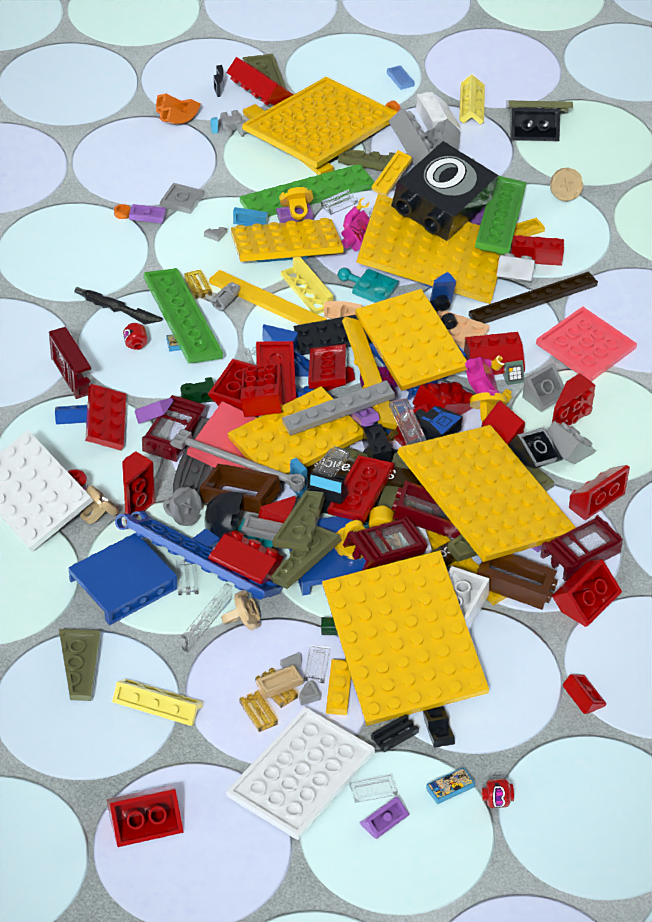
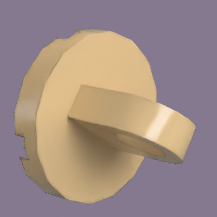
(566, 184)
(98, 506)
(245, 610)

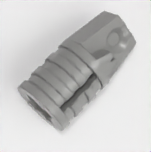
(225, 296)

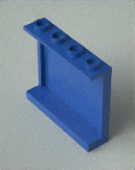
(332, 564)
(124, 577)

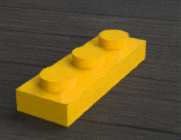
(391, 173)
(338, 688)

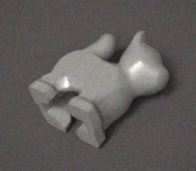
(232, 122)

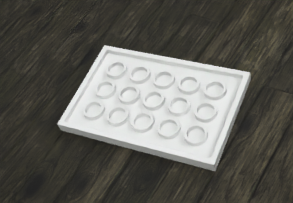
(36, 491)
(300, 773)

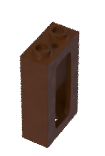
(223, 475)
(517, 588)

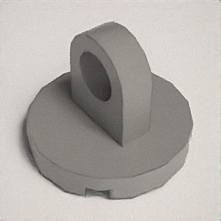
(184, 506)

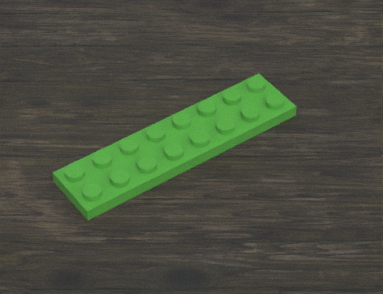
(322, 186)
(501, 216)
(183, 315)

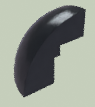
(223, 513)

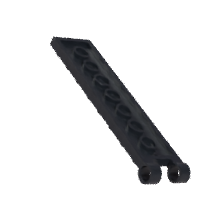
(332, 331)

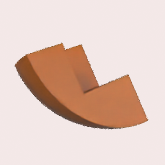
(175, 110)

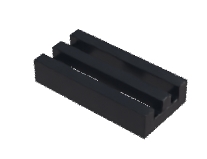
(392, 730)

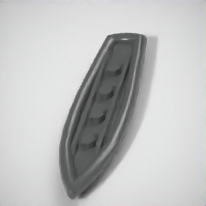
(190, 470)

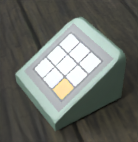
(514, 372)

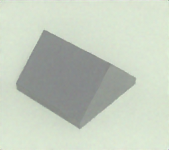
(543, 387)

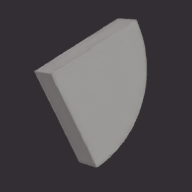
(215, 234)
(291, 660)
(309, 694)

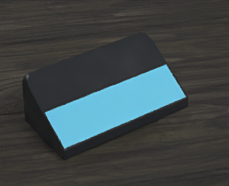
(333, 488)

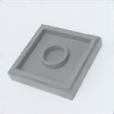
(182, 198)

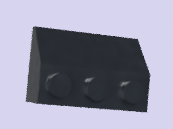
(534, 124)

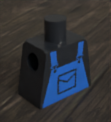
(438, 422)

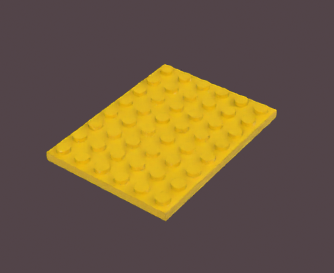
(320, 121)
(408, 250)
(486, 492)
(404, 638)

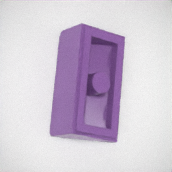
(152, 410)
(384, 817)

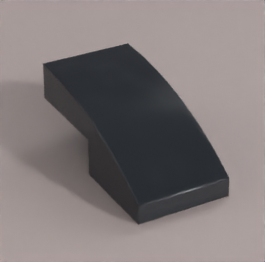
(218, 80)
(438, 727)

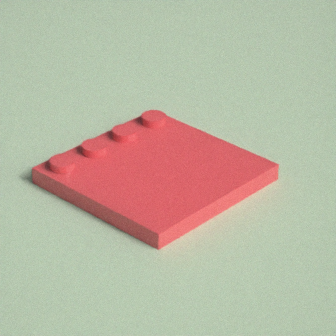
(586, 343)
(216, 435)

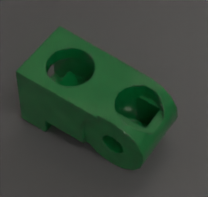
(197, 392)

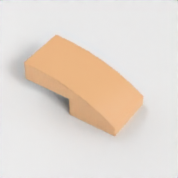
(338, 309)

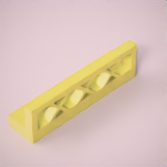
(472, 100)
(312, 285)
(156, 701)

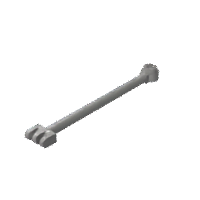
(184, 437)

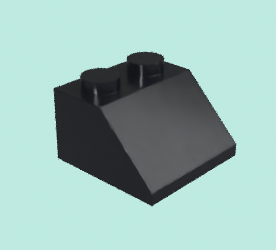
(535, 448)

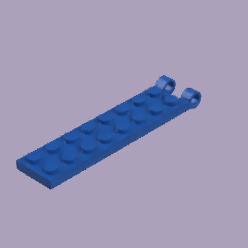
(192, 552)

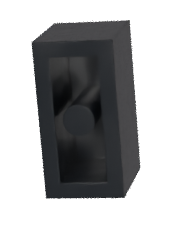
(376, 443)

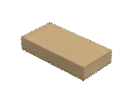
(279, 681)

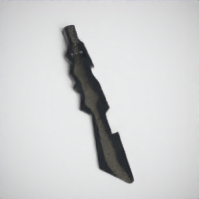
(116, 305)

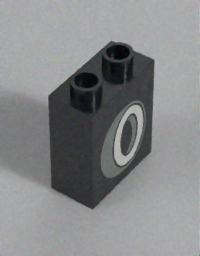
(444, 190)

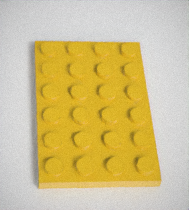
(286, 239)
(411, 339)
(270, 444)

